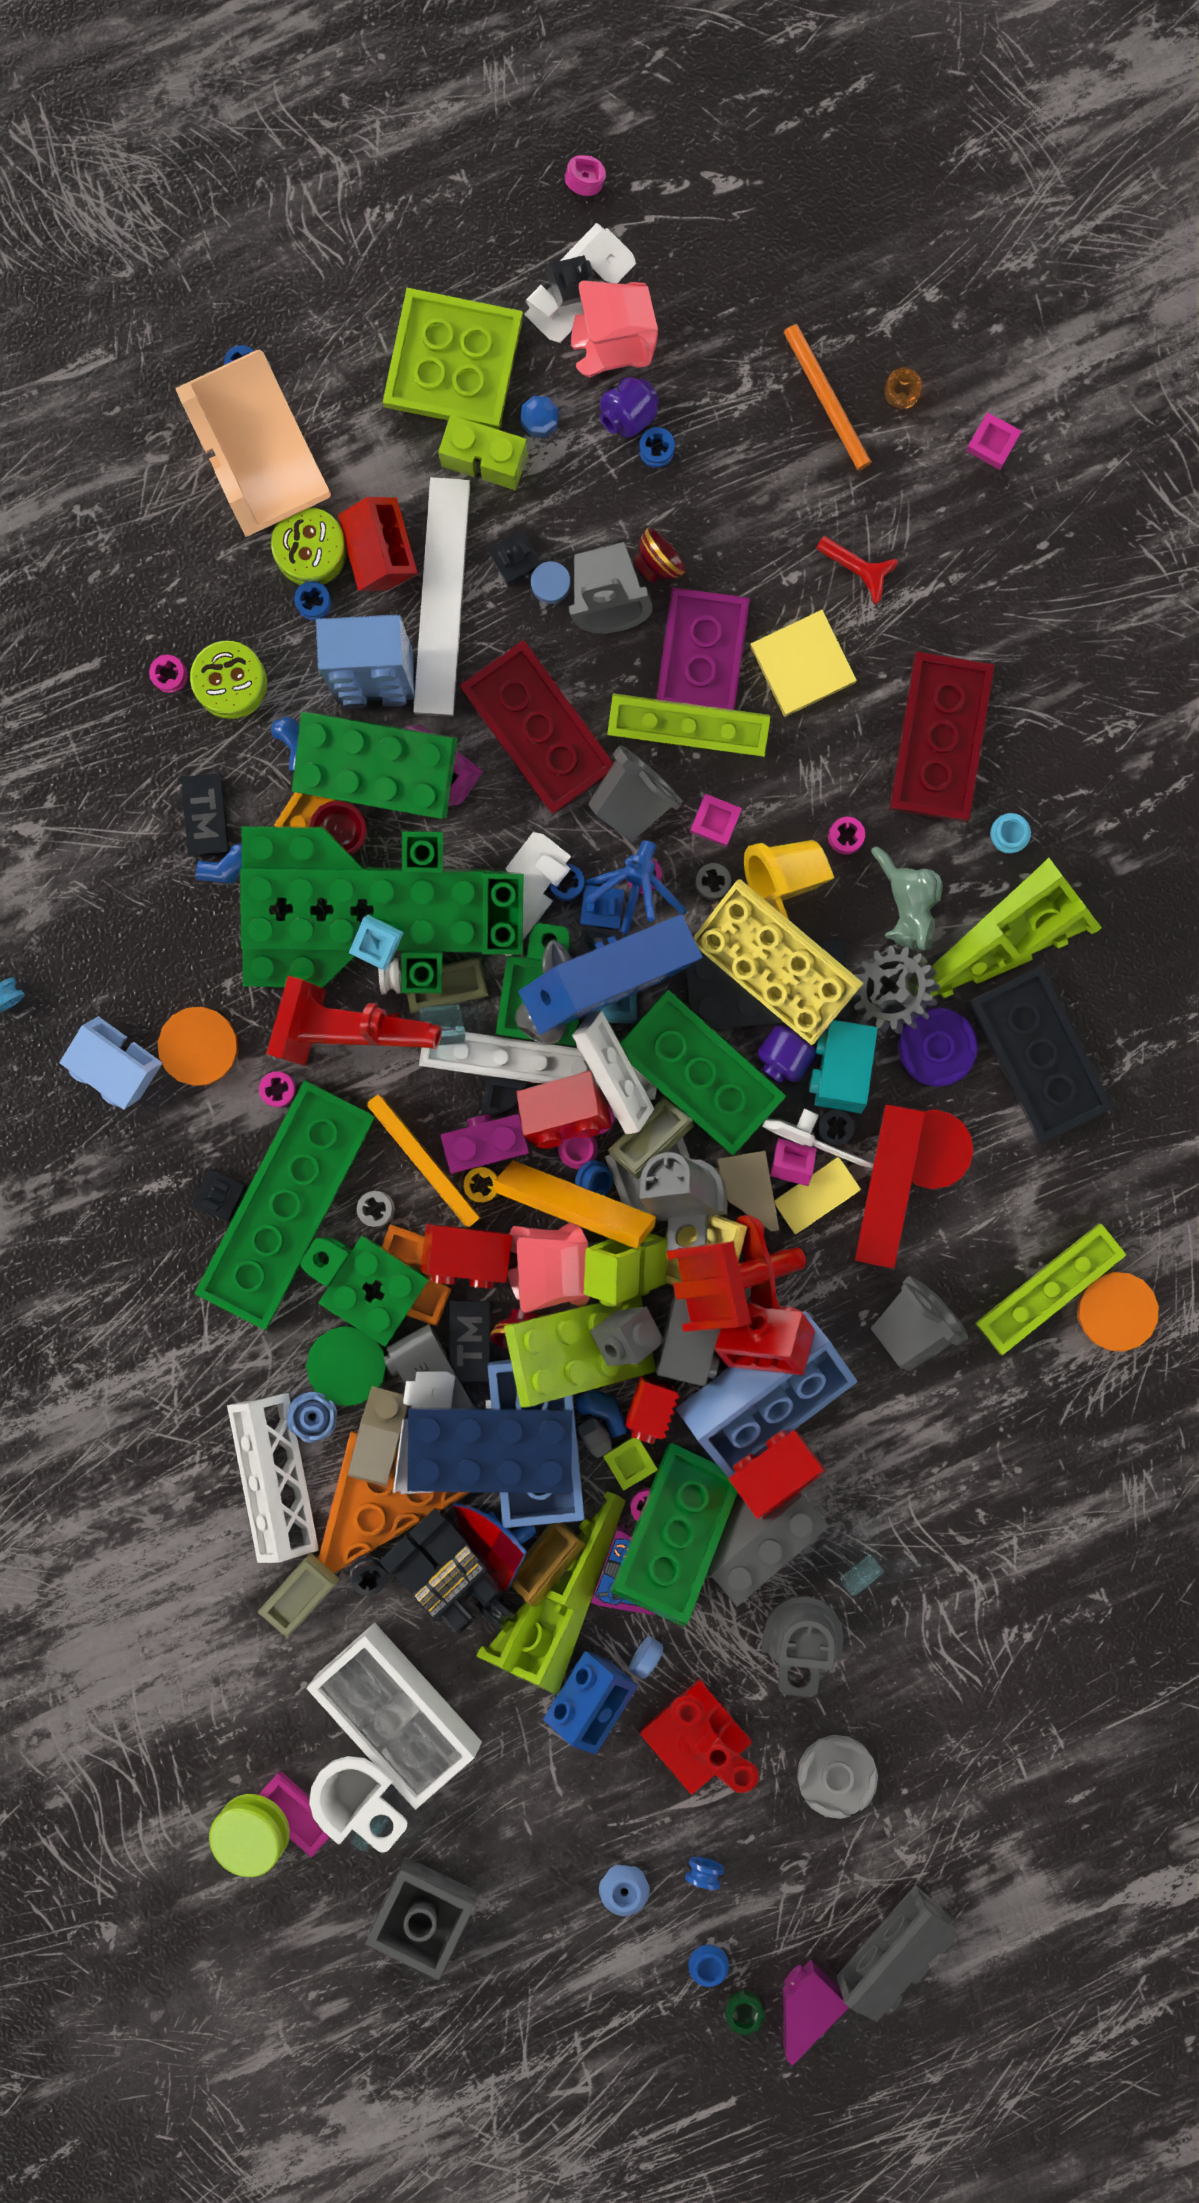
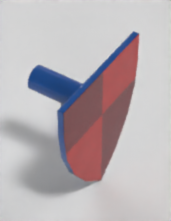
(495, 1542)

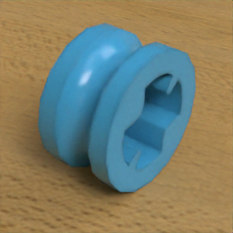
(9, 994)

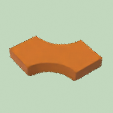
(409, 1248)

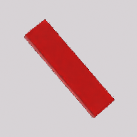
(890, 1186)

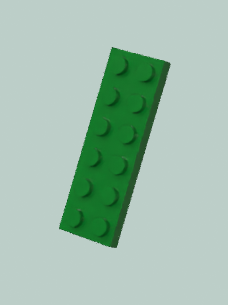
(285, 1205)

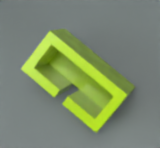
(500, 452)
(622, 1272)

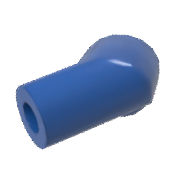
(287, 731)
(223, 872)
(603, 1406)

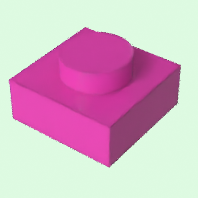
(993, 440)
(715, 820)
(793, 1162)

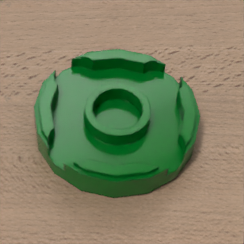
(345, 1365)

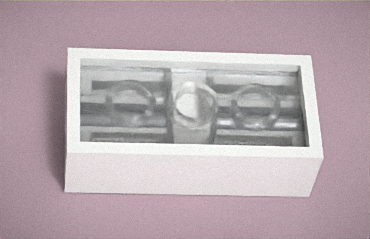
(395, 1715)

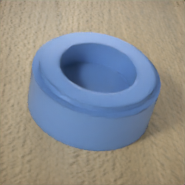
(550, 582)
(646, 1657)

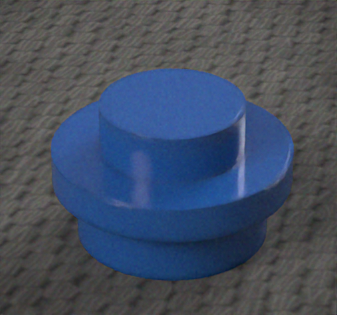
(595, 1177)
(708, 1965)

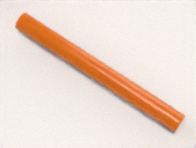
(827, 397)

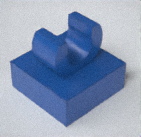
(605, 911)

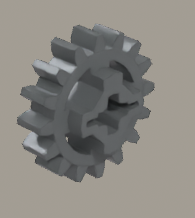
(907, 975)

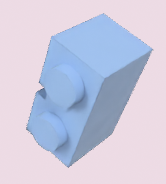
(98, 1061)

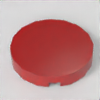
(943, 1151)

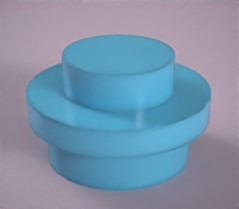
(1010, 833)

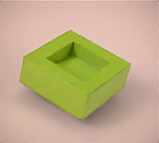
(630, 1462)

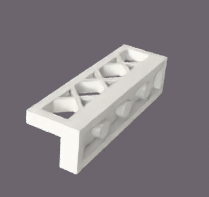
(254, 1450)

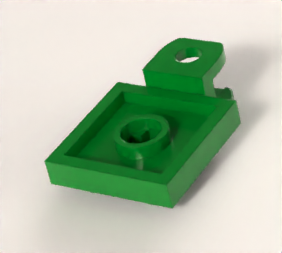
(523, 971)
(350, 1271)

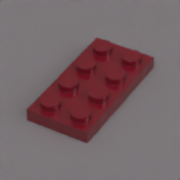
(537, 727)
(941, 737)

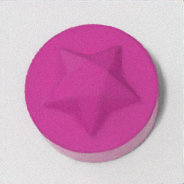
(585, 175)

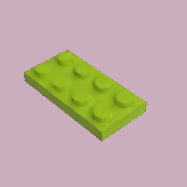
(560, 1357)

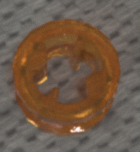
(905, 376)

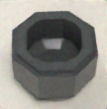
(595, 1436)

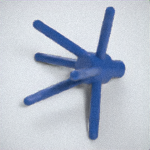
(639, 873)

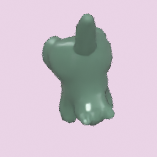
(915, 895)

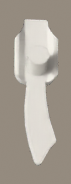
(803, 1135)

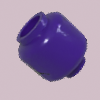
(628, 406)
(785, 1055)

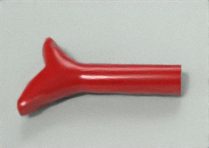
(871, 573)

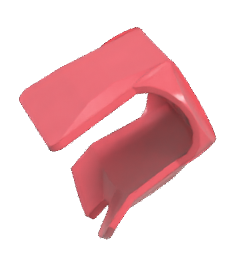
(615, 327)
(548, 1266)

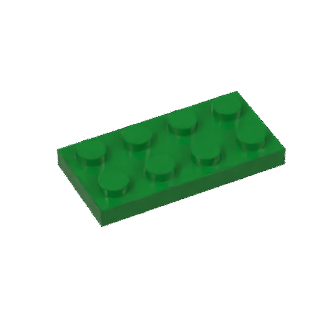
(374, 764)
(700, 1072)
(675, 1536)

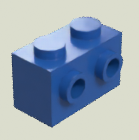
(590, 1702)

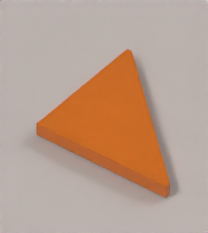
(371, 1514)

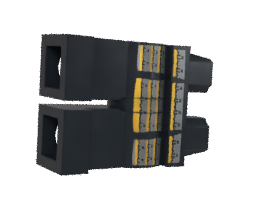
(449, 1578)

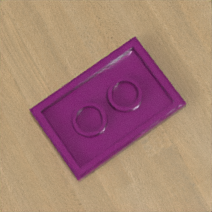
(703, 648)

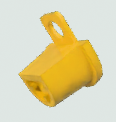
(785, 870)

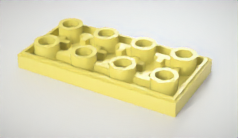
(776, 962)

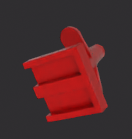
(306, 1021)
(716, 1281)
(701, 1741)

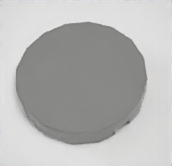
(837, 1776)

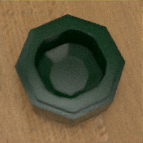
(744, 2012)

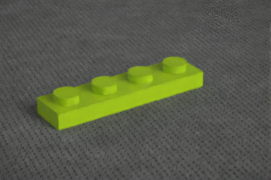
(688, 724)
(1050, 1289)

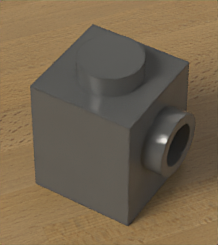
(627, 1336)

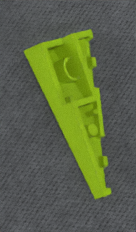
(1029, 919)
(542, 1638)

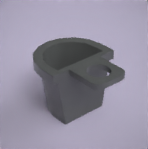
(608, 591)
(632, 795)
(682, 1194)
(917, 1326)
(802, 1634)

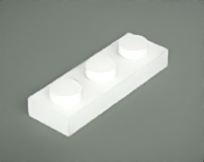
(613, 1072)

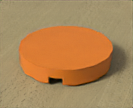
(198, 1046)
(1118, 1311)

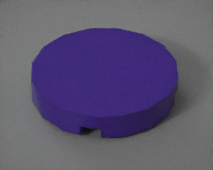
(938, 1049)

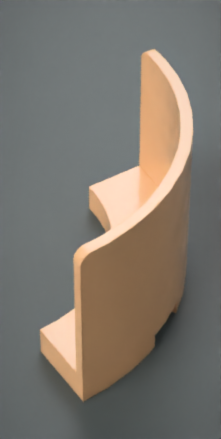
(255, 442)

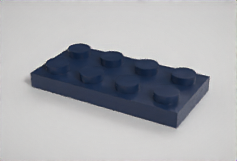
(489, 1450)

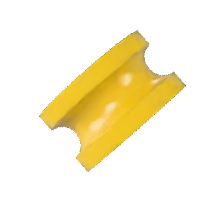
(478, 1196)

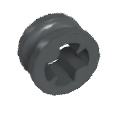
(705, 891)

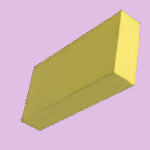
(826, 1190)

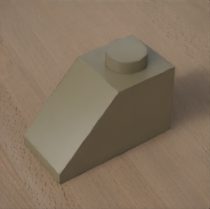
(750, 1186)
(378, 1437)

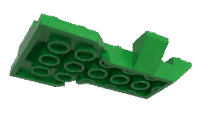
(430, 904)

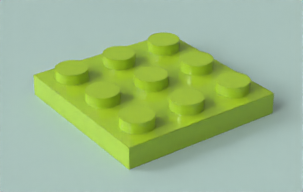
(452, 358)

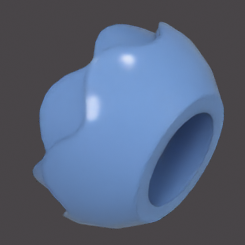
(303, 1426)
(624, 1877)

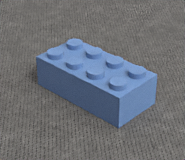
(366, 660)
(748, 1406)
(535, 1508)

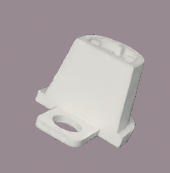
(349, 1797)

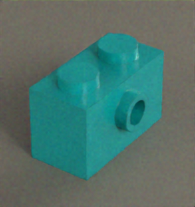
(844, 1066)

